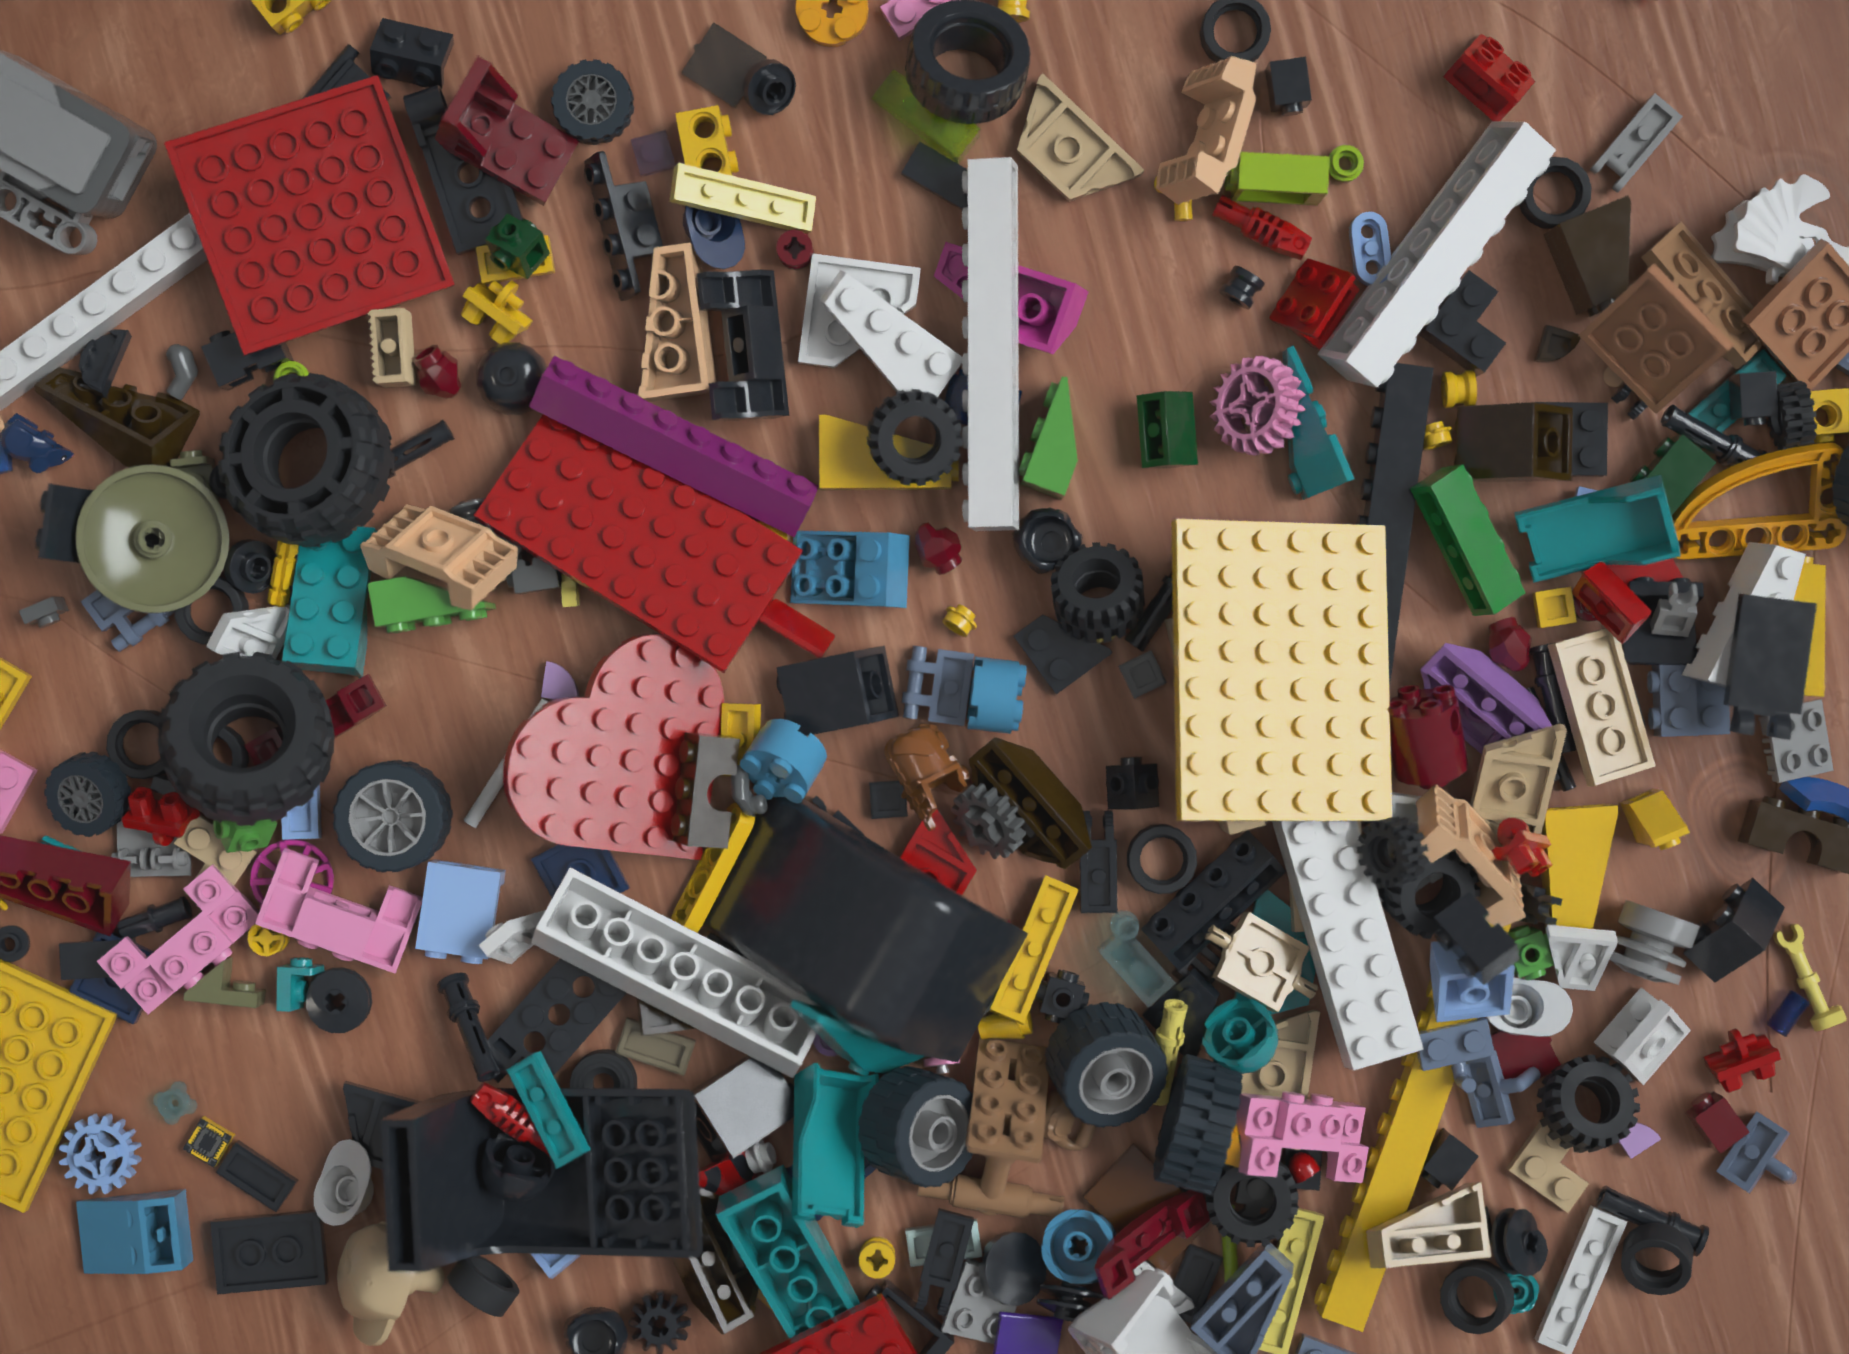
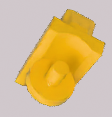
(499, 304)

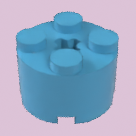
(994, 695)
(783, 761)
(1060, 1242)

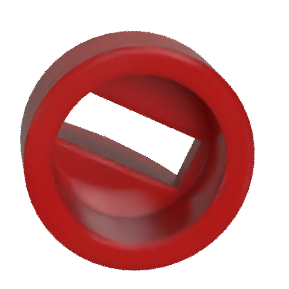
(1302, 1167)

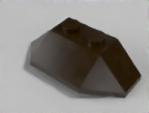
(1050, 812)
(718, 1278)

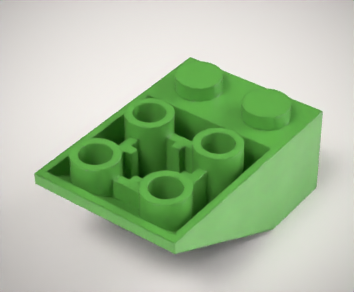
(1055, 451)
(407, 601)

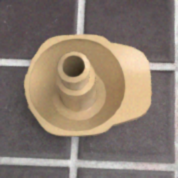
(371, 1290)

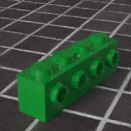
(1468, 540)

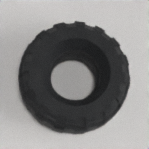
(346, 485)
(237, 690)

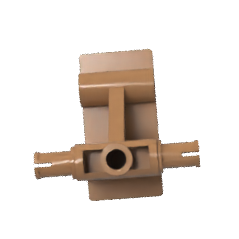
(1005, 1127)

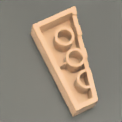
(678, 335)

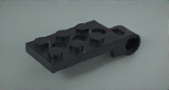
(456, 197)
(533, 1015)

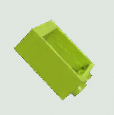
(1279, 178)

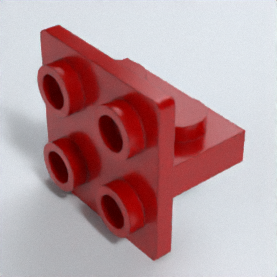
(1490, 77)
(1315, 301)

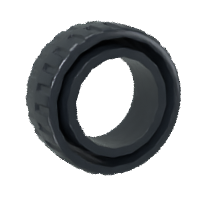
(973, 28)

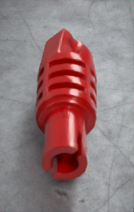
(1264, 228)
(507, 1114)

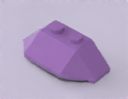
(1488, 698)

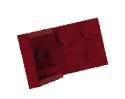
(502, 137)

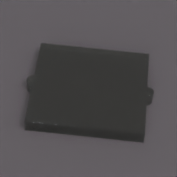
(722, 64)

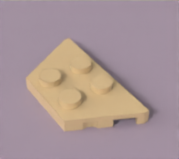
(1071, 147)
(1518, 777)
(1292, 1060)

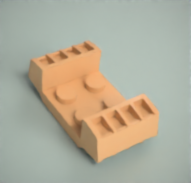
(1221, 130)
(445, 548)
(1456, 825)

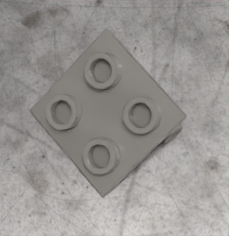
(1806, 751)
(148, 857)
(971, 1310)

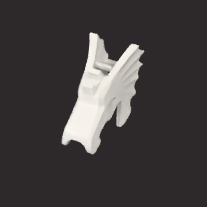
(1769, 230)

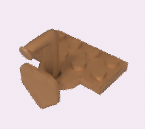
(1707, 286)

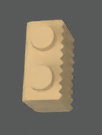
(392, 347)

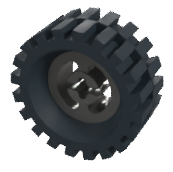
(1197, 1125)

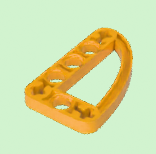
(1772, 526)

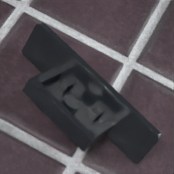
(625, 221)

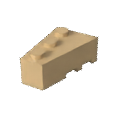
(1434, 1232)

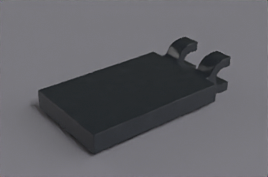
(1768, 662)

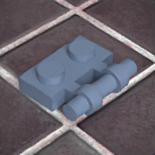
(108, 614)
(949, 689)

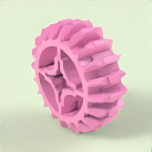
(1248, 398)

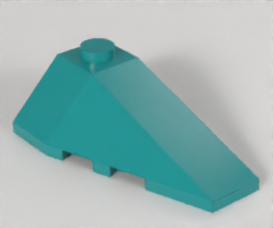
(1313, 455)
(859, 1049)

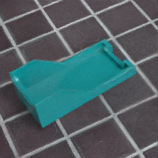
(1608, 526)
(330, 607)
(827, 1145)

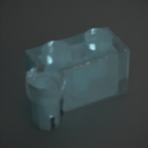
(1132, 959)

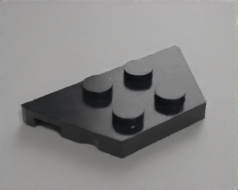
(365, 1110)

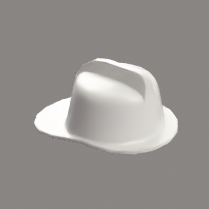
(1536, 1009)
(344, 1184)

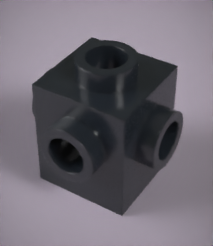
(1132, 785)
(1059, 983)

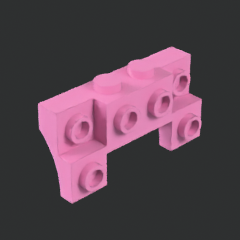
(334, 922)
(179, 960)
(1299, 1123)

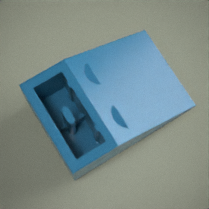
(851, 569)
(135, 1233)

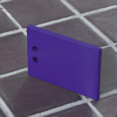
(1027, 1334)

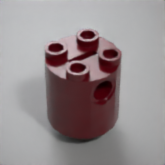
(1427, 736)

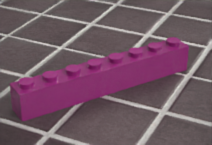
(673, 446)

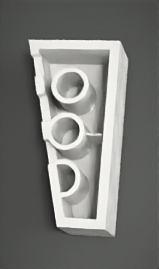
(889, 339)
(1761, 571)

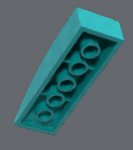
(785, 1253)

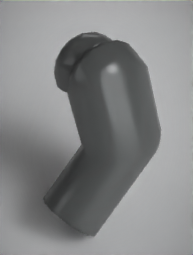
(184, 369)

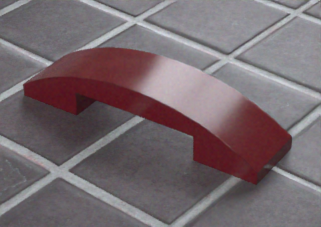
(347, 709)
(1145, 1236)

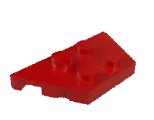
(940, 855)

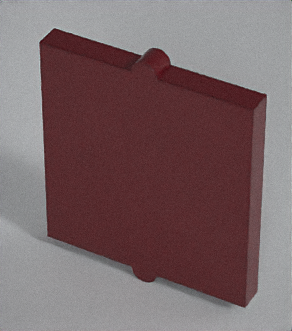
(1521, 1052)

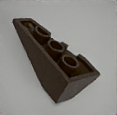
(126, 423)

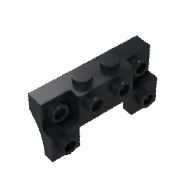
(751, 344)

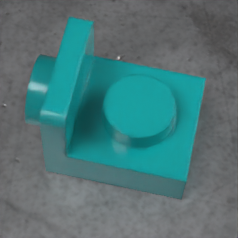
(292, 983)

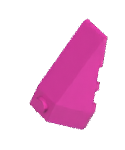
(1046, 304)

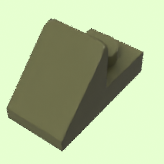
(216, 989)

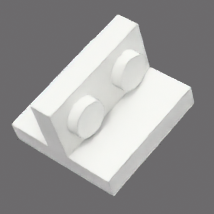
(1642, 1035)

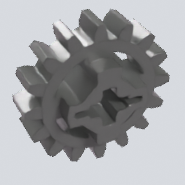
(988, 821)

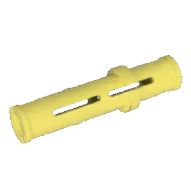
(1170, 1038)

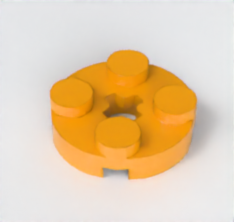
(835, 30)

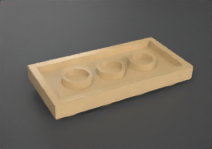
(1601, 706)

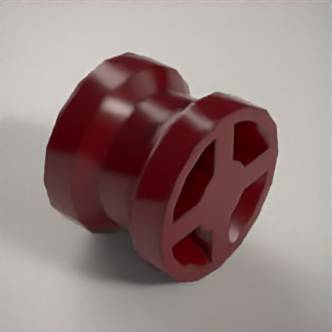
(795, 256)

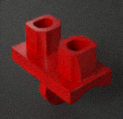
(161, 817)
(1522, 847)
(1742, 1056)

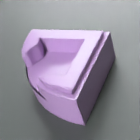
(558, 683)
(1638, 1140)

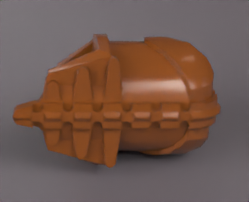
(922, 765)

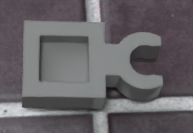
(1677, 614)

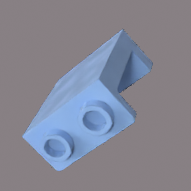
(458, 909)

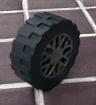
(592, 102)
(71, 789)

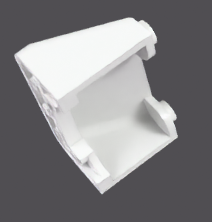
(1137, 1321)

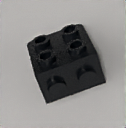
(1658, 649)

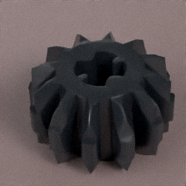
(670, 1331)

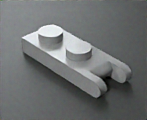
(1638, 140)

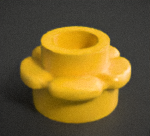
(1437, 435)
(960, 620)

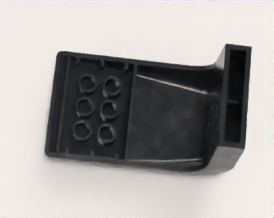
(862, 931)
(619, 1199)

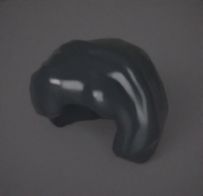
(1045, 538)
(596, 1332)

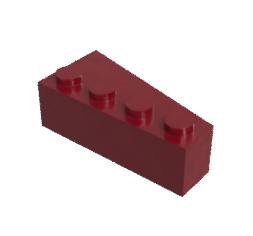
(65, 883)

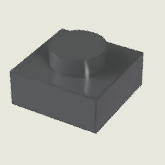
(44, 612)

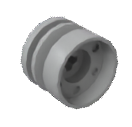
(1652, 942)

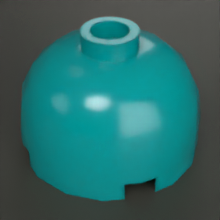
(1241, 1036)

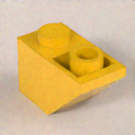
(1654, 819)

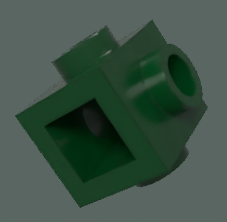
(517, 246)

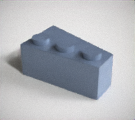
(1245, 1304)

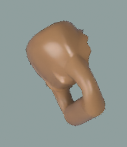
(1059, 1122)

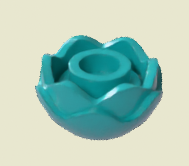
(1527, 1292)

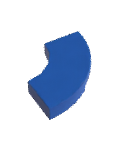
(1818, 795)

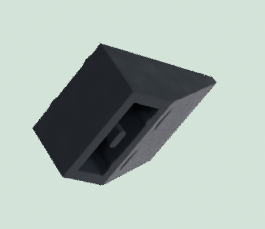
(61, 513)

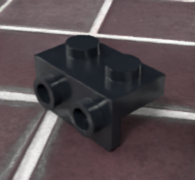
(410, 53)

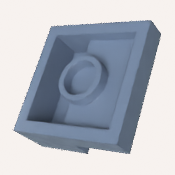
(1685, 704)

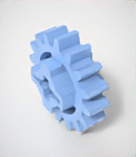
(101, 1168)

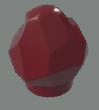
(437, 372)
(938, 548)
(1509, 644)

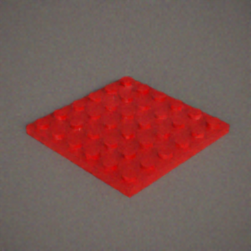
(309, 214)

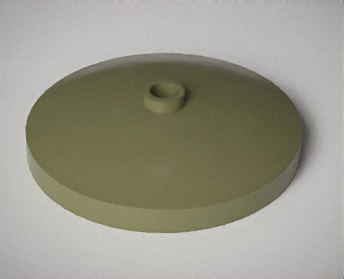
(155, 502)

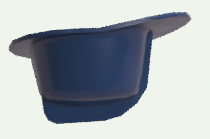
(715, 237)

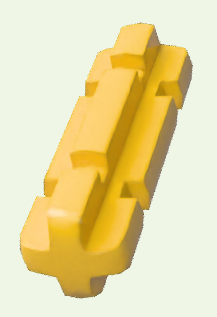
(282, 574)

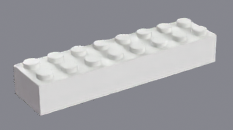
(1437, 252)
(1348, 942)
(675, 971)

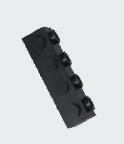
(1213, 898)

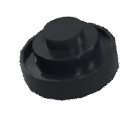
(769, 87)
(249, 566)

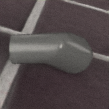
(743, 796)

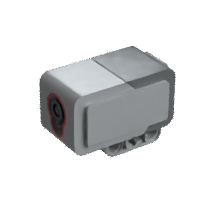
(64, 150)

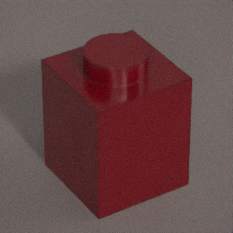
(1716, 1121)

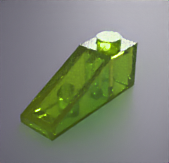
(947, 137)

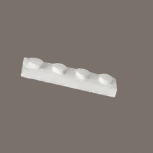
(1580, 1280)

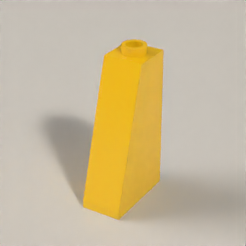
(848, 465)
(1812, 589)
(1579, 857)

